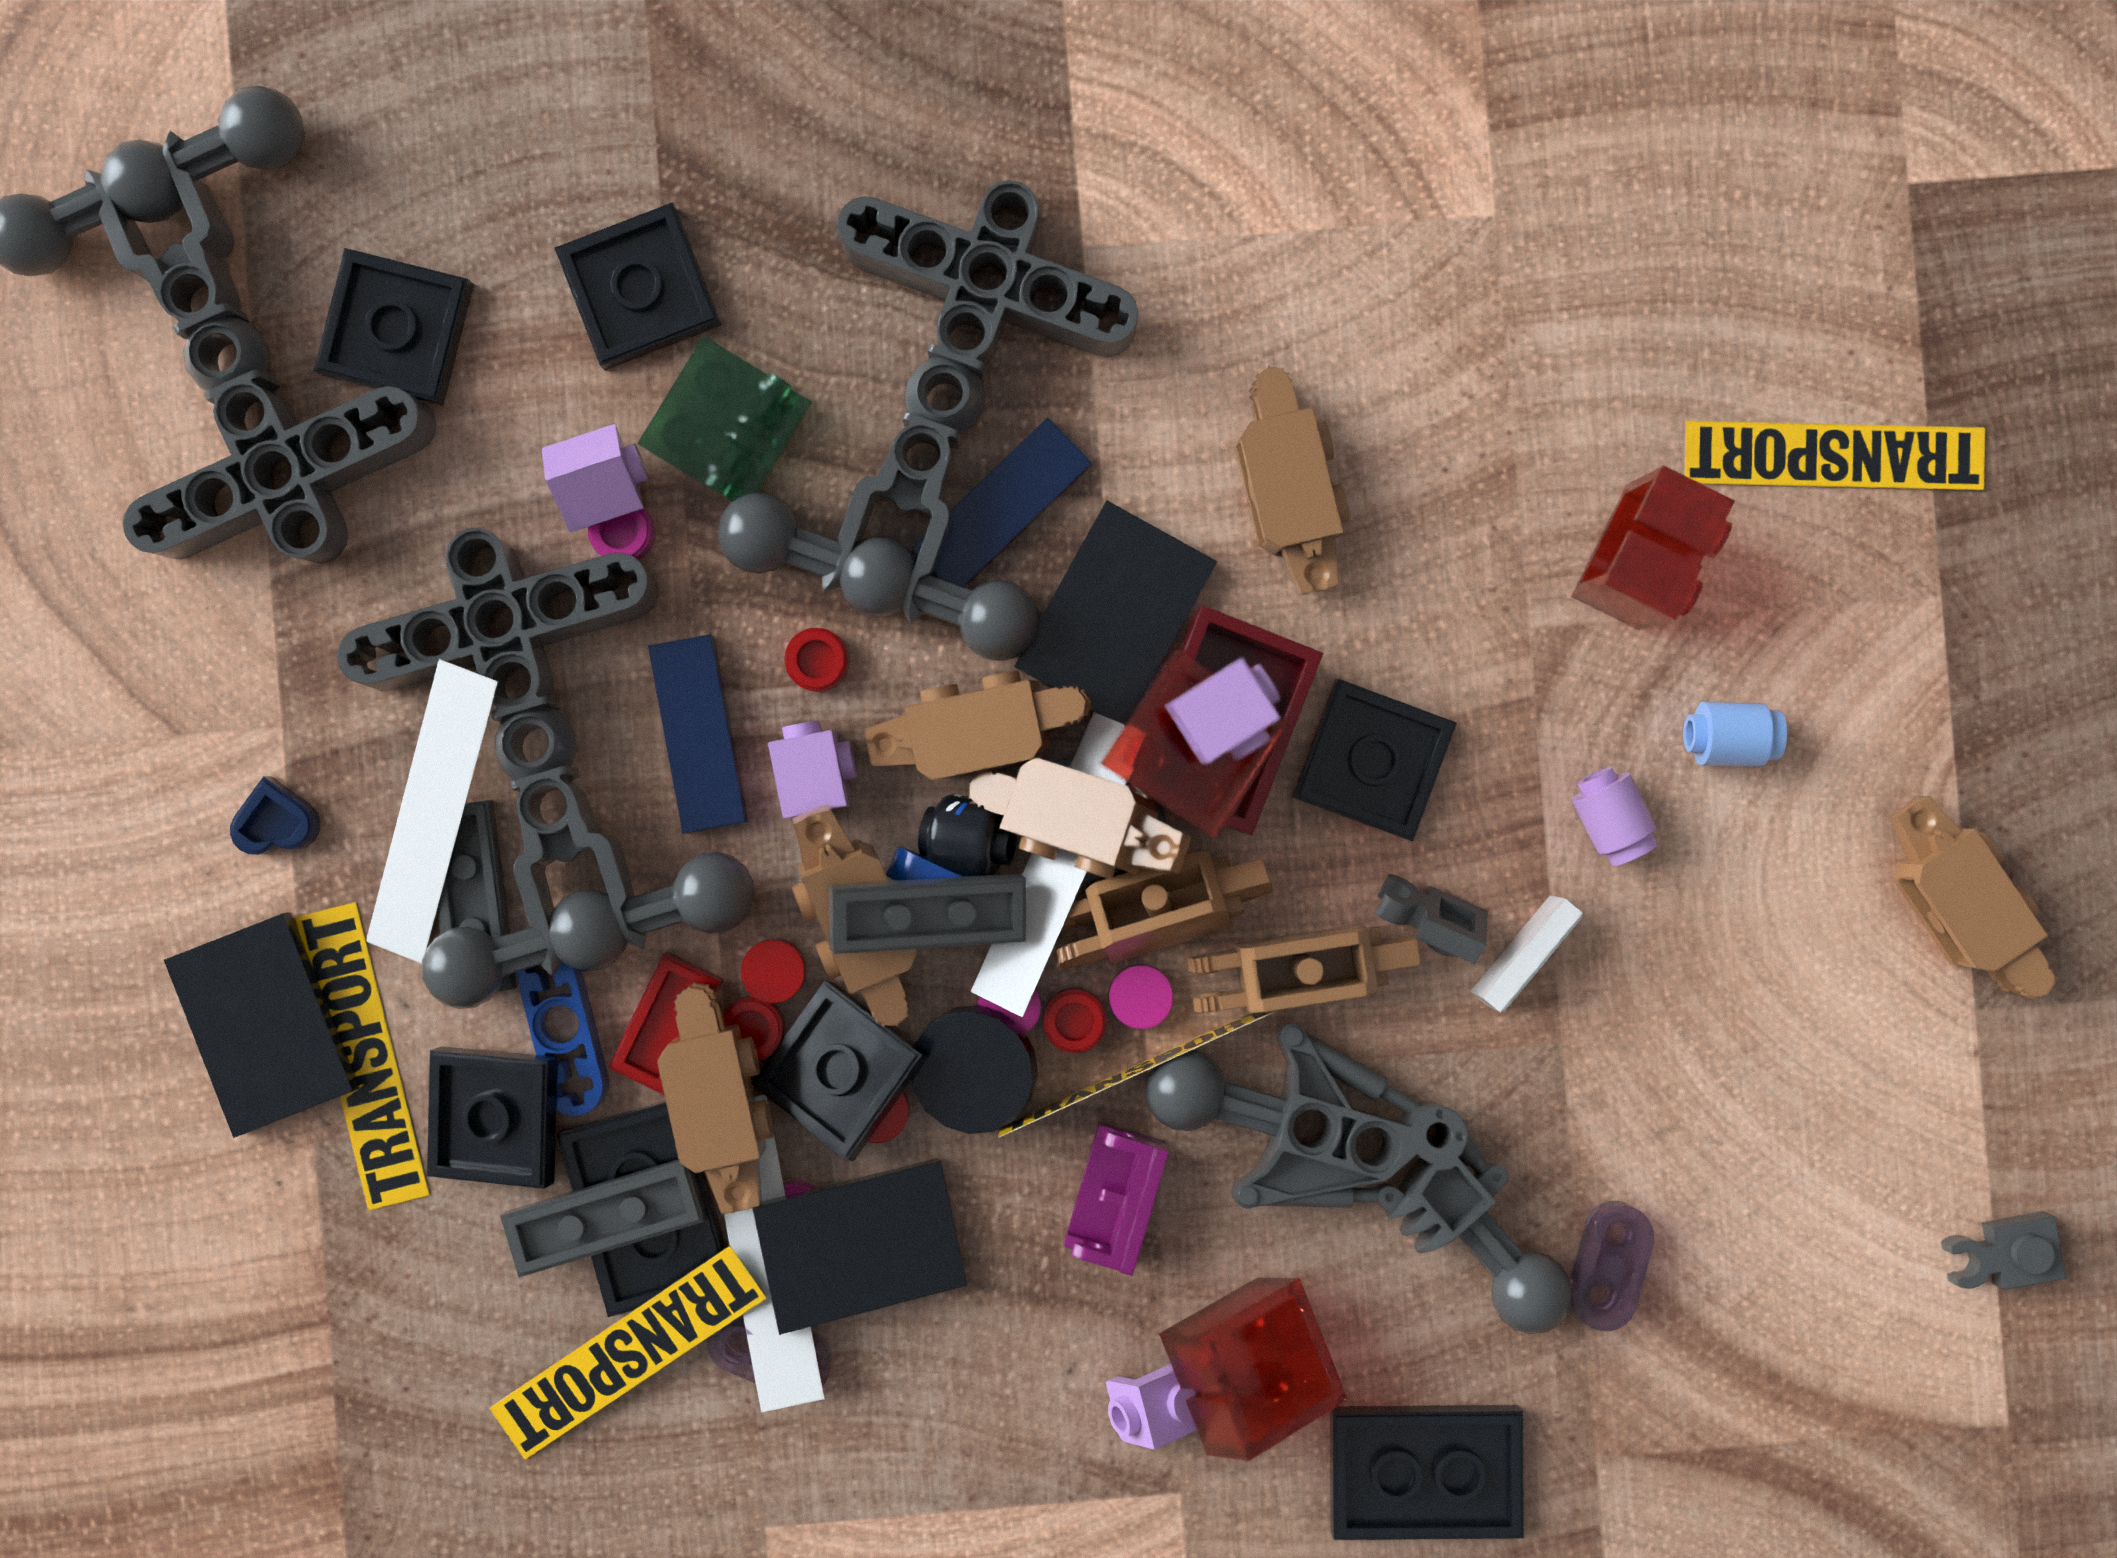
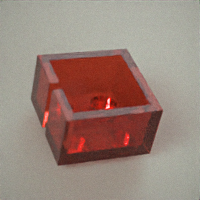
(1654, 549)
(1161, 764)
(1253, 1367)

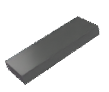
(474, 880)
(926, 913)
(603, 1217)

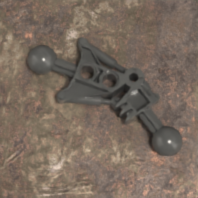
(1435, 1196)

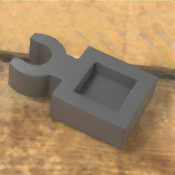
(1441, 919)
(2015, 1253)

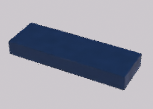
(1007, 502)
(698, 733)

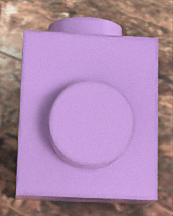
(1150, 1408)

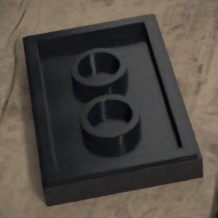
(1116, 612)
(261, 1024)
(622, 1147)
(859, 1245)
(1426, 1472)

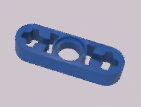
(587, 1065)

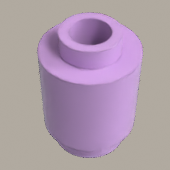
(1615, 816)

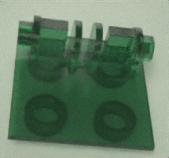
(724, 421)

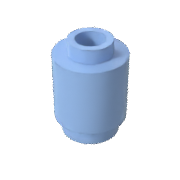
(1735, 734)

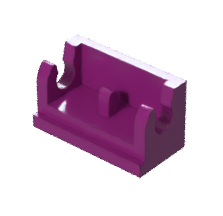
(1116, 1198)

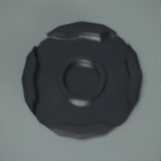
(975, 1069)

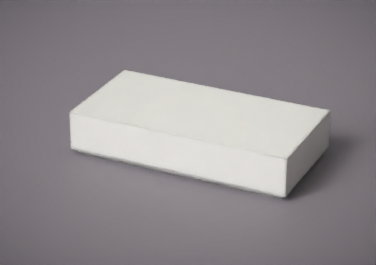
(1527, 953)

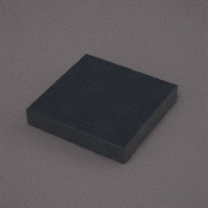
(638, 286)
(393, 326)
(1374, 759)
(839, 1070)
(492, 1117)

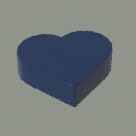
(273, 819)

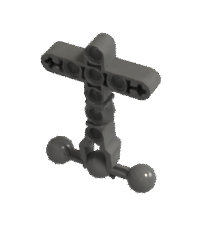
(149, 186)
(879, 572)
(589, 925)

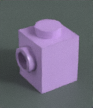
(594, 477)
(1227, 712)
(811, 768)

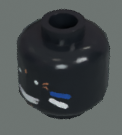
(965, 837)

